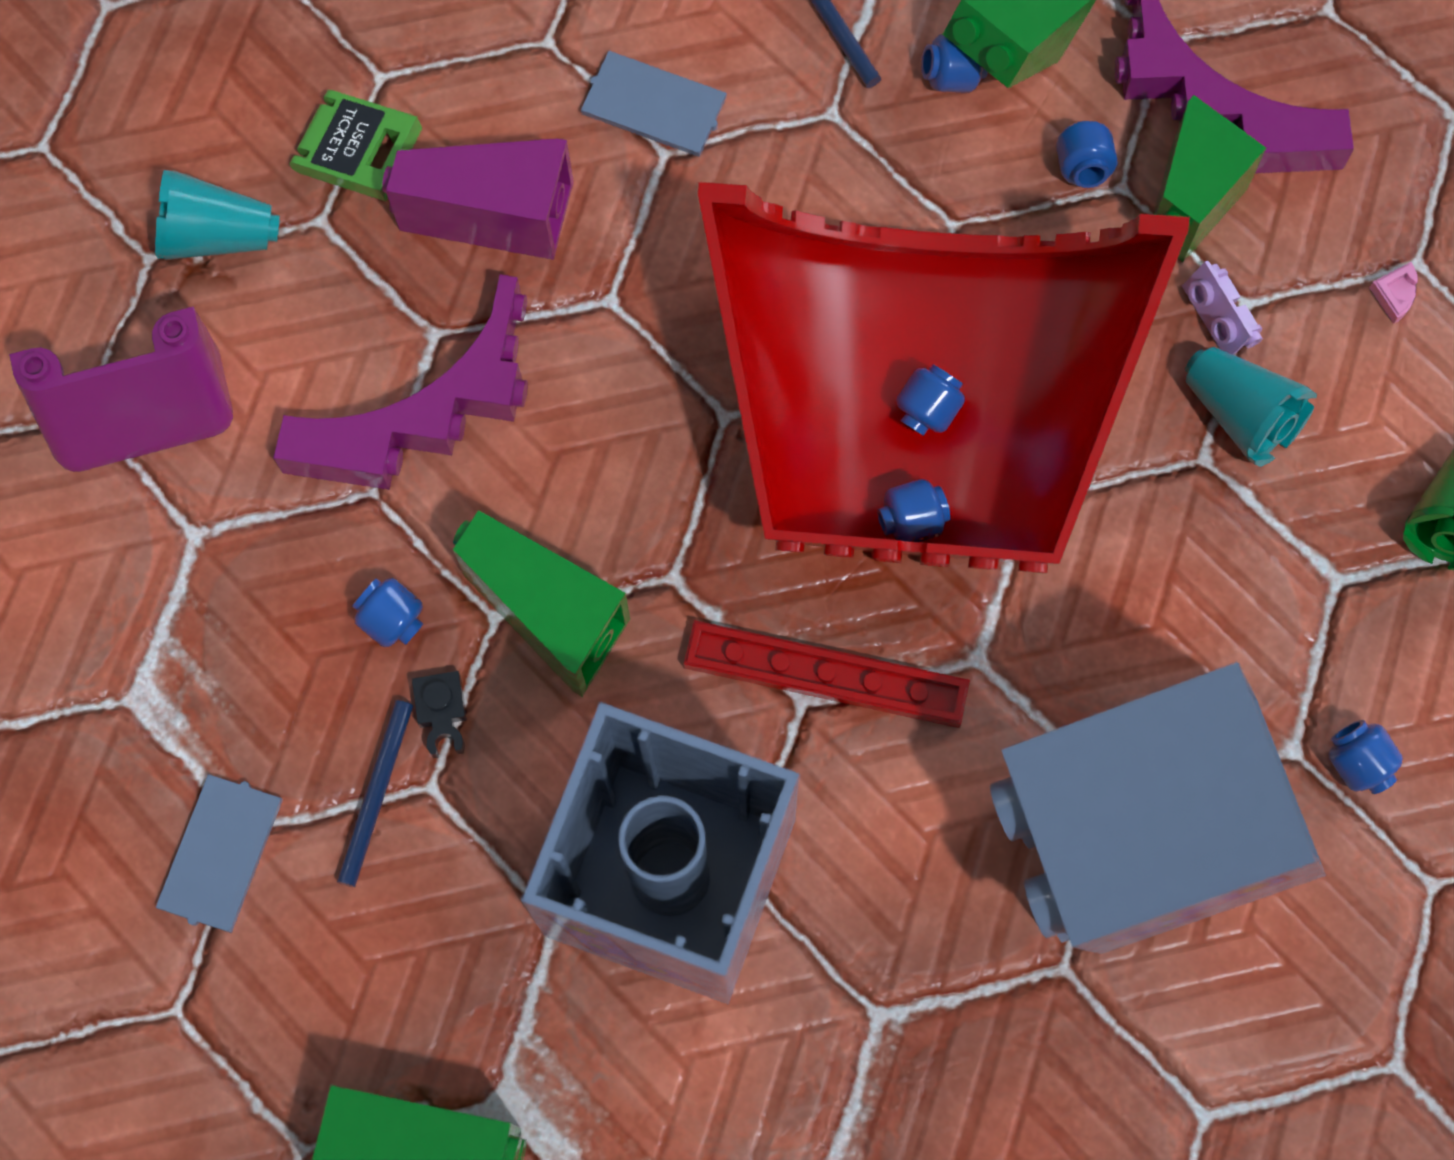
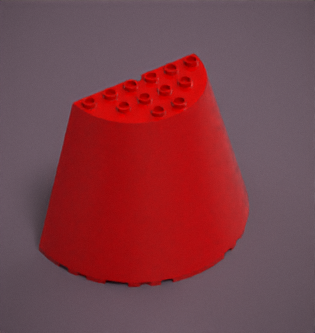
(841, 317)

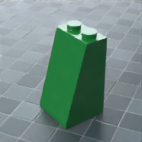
(548, 601)
(386, 1128)

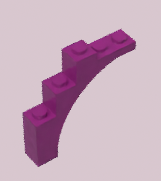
(1163, 66)
(368, 445)

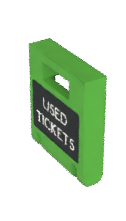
(346, 139)

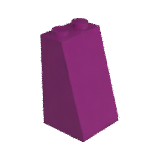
(484, 194)

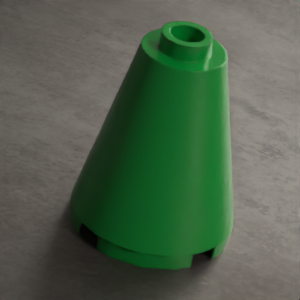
(1431, 522)

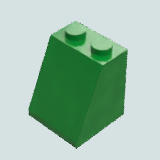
(1016, 35)
(1206, 171)

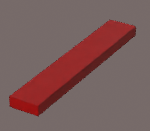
(827, 674)

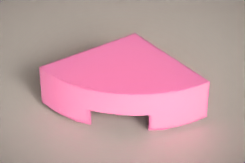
(1396, 291)

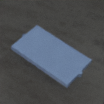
(654, 103)
(219, 853)

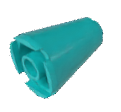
(209, 220)
(1250, 402)

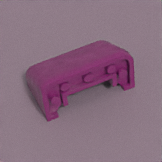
(130, 403)

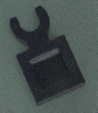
(439, 705)

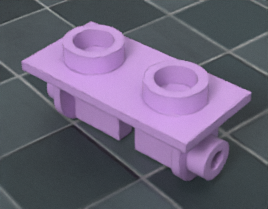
(1214, 300)

